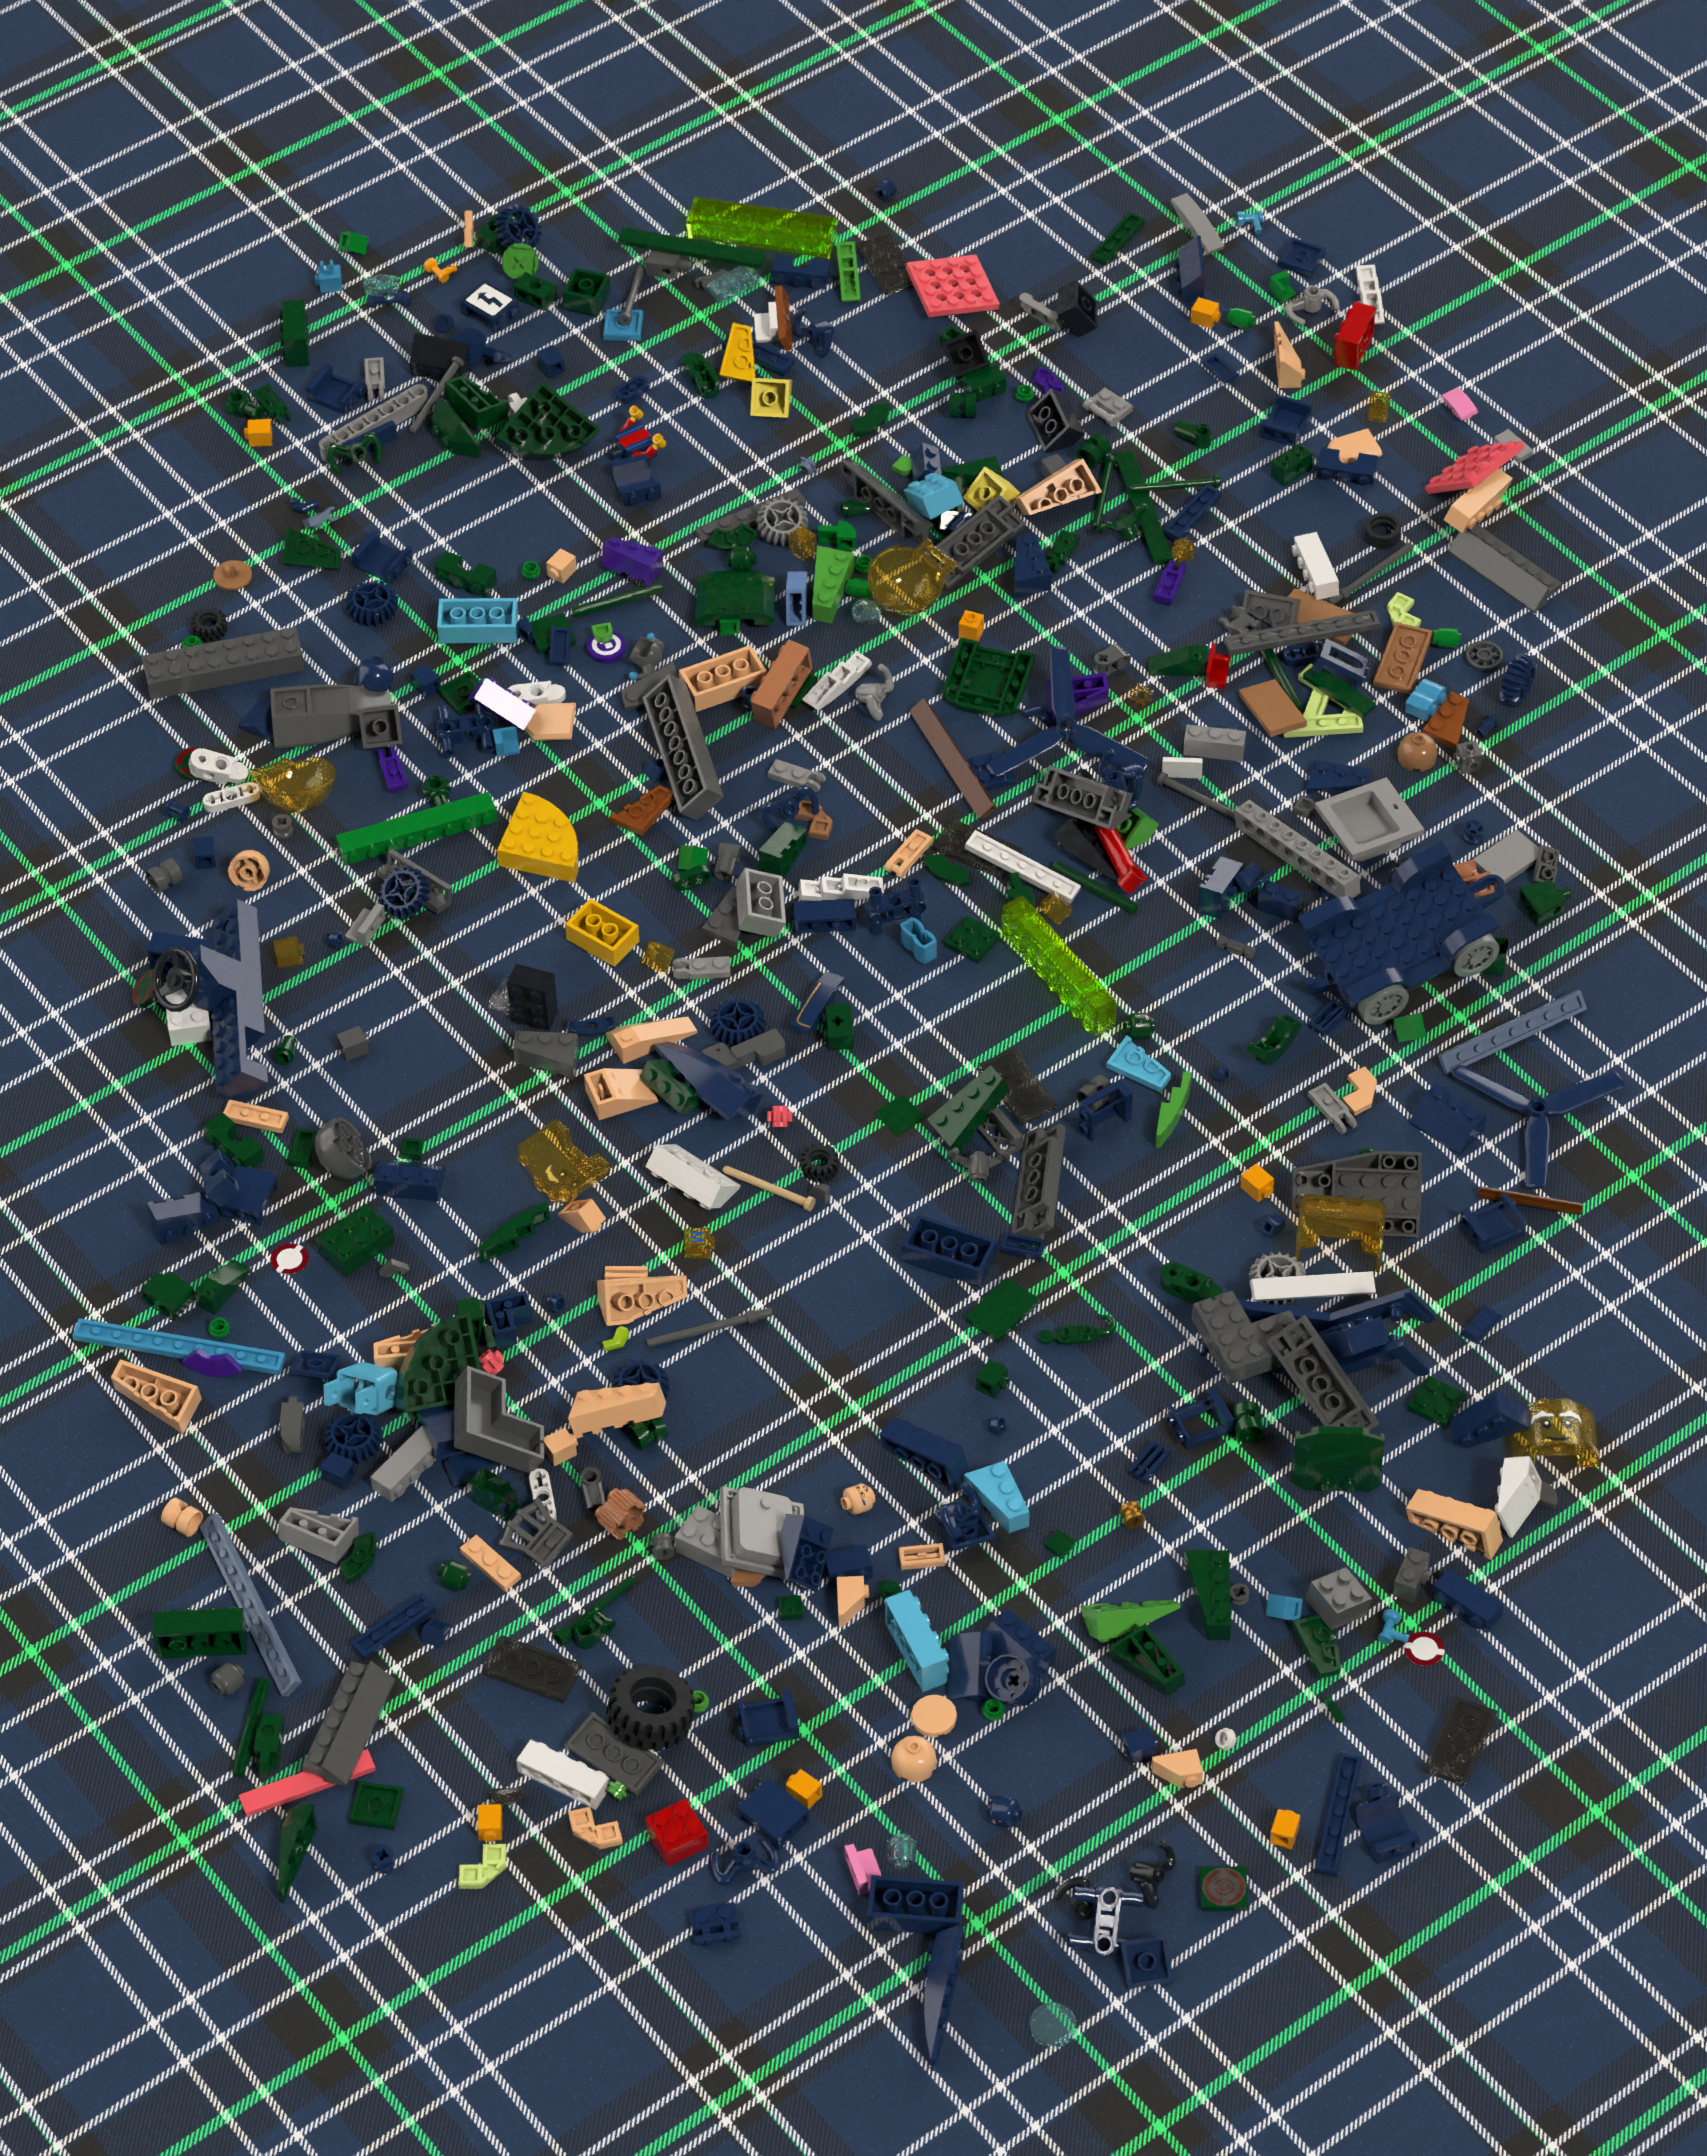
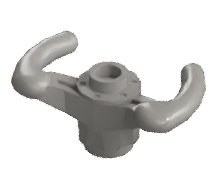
(1310, 302)
(874, 693)

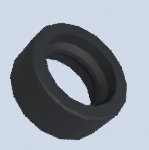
(1382, 520)

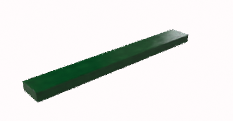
(691, 248)
(1148, 521)

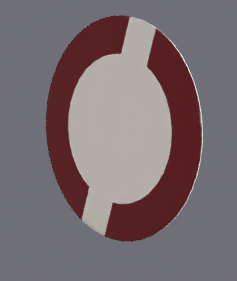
(289, 1258)
(1424, 1648)

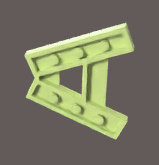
(1325, 724)

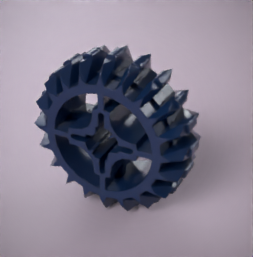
(522, 225)
(372, 602)
(1518, 679)
(414, 896)
(725, 1018)
(642, 1372)
(350, 1431)

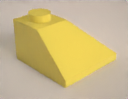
(770, 397)
(988, 487)

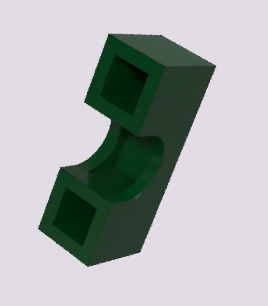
(478, 581)
(660, 1077)
(221, 1132)

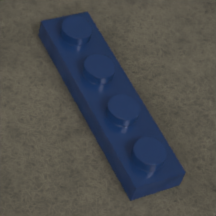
(769, 358)
(1192, 512)
(393, 1626)

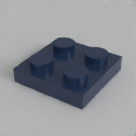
(1301, 256)
(989, 782)

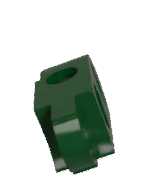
(701, 375)
(1187, 1283)
(269, 1743)

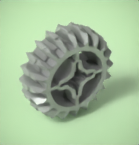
(780, 515)
(1276, 1266)

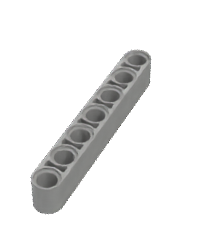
(396, 409)

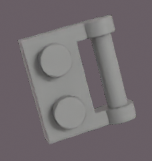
(1109, 402)

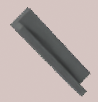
(438, 900)
(1010, 1135)

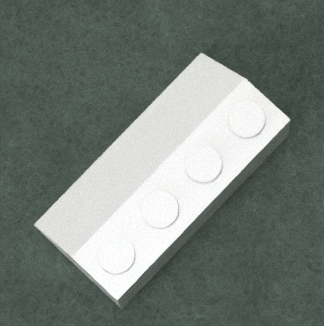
(691, 1175)

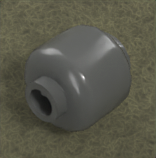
(227, 1679)

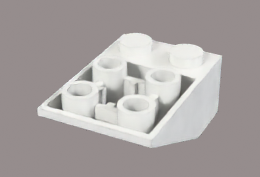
(1517, 1493)

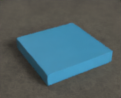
(615, 331)

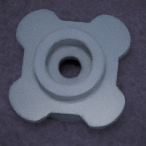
(807, 466)

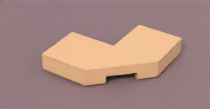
(468, 232)
(1365, 1085)
(600, 1836)

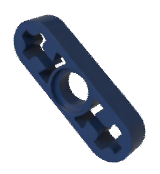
(1296, 653)

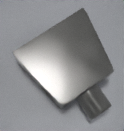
(665, 265)

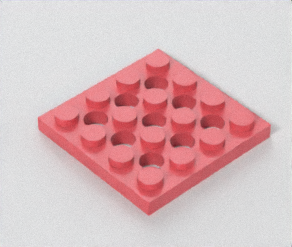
(955, 266)
(1474, 467)

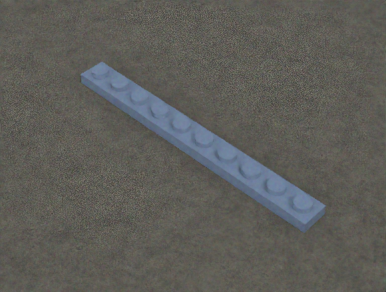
(248, 1599)

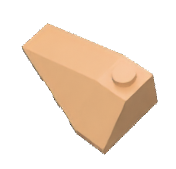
(1287, 361)
(639, 1039)
(632, 1298)

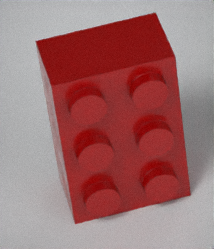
(1354, 336)

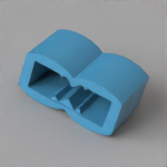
(1426, 699)
(918, 940)

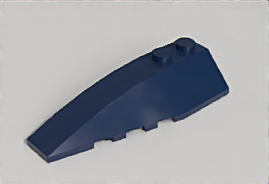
(713, 1081)
(940, 1986)

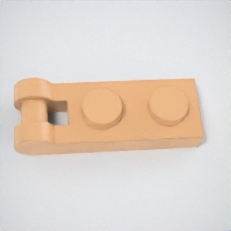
(908, 853)

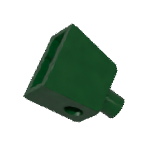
(1543, 901)

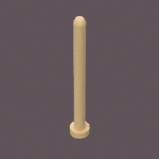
(808, 1203)

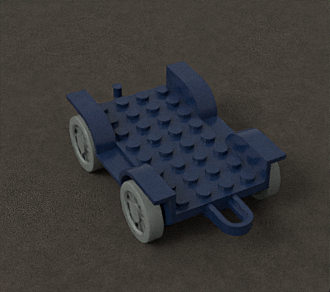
(1403, 935)

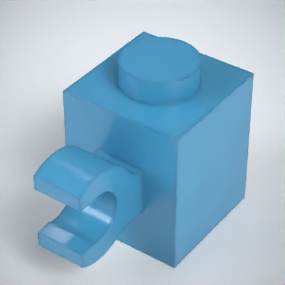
(329, 278)

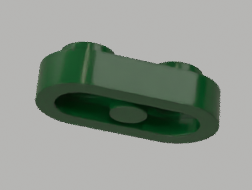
(691, 878)

